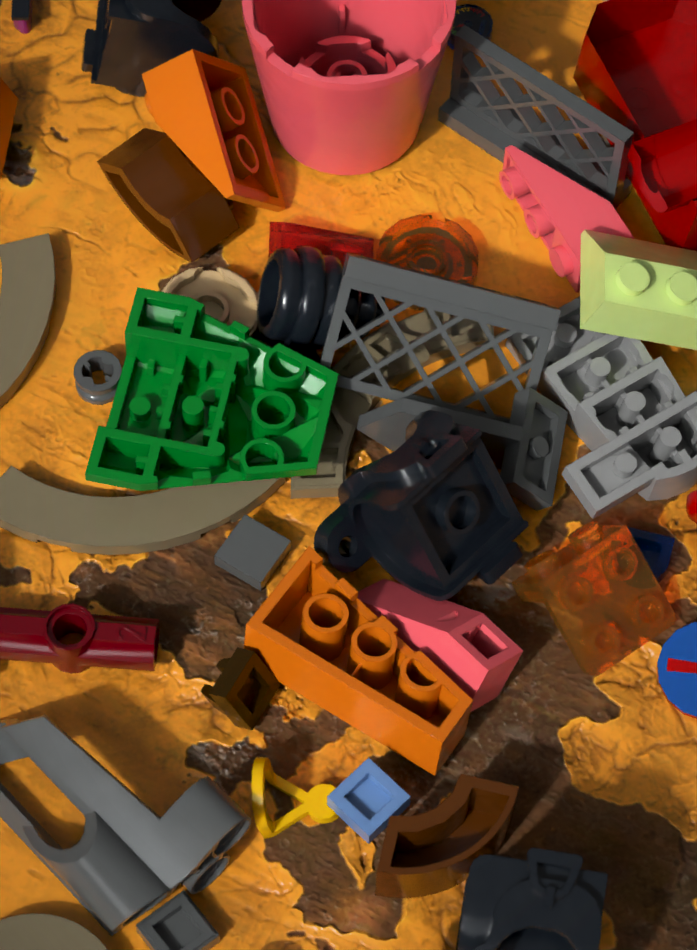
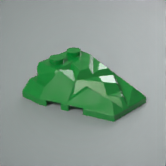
(208, 403)

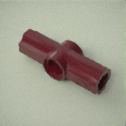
(107, 641)

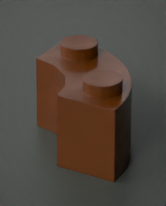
(169, 194)
(438, 846)

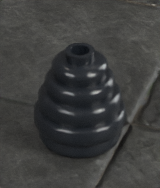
(300, 295)

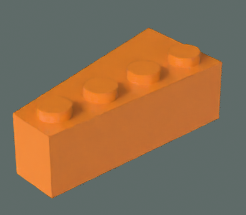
(356, 666)

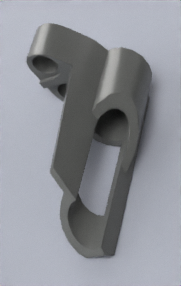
(127, 851)

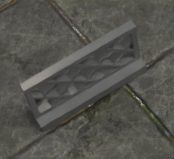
(501, 121)
(445, 296)

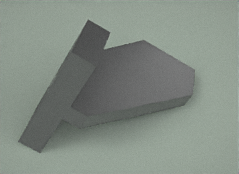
(523, 449)

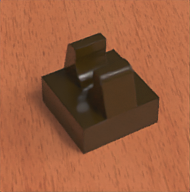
(242, 688)

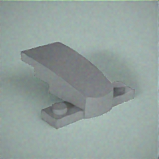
(622, 411)

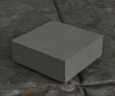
(252, 552)
(178, 927)

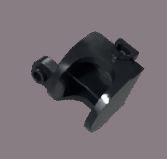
(143, 35)
(426, 512)
(532, 903)

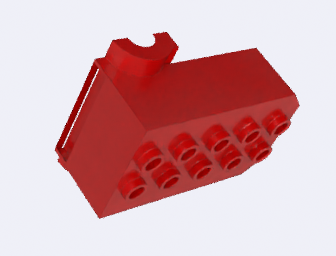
(643, 74)

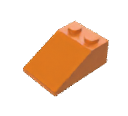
(216, 124)

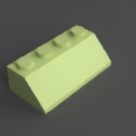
(638, 289)

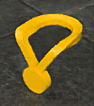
(313, 802)

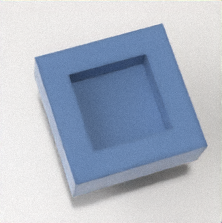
(368, 800)

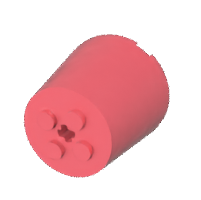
(347, 75)

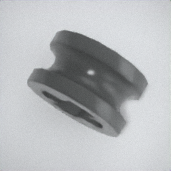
(97, 361)

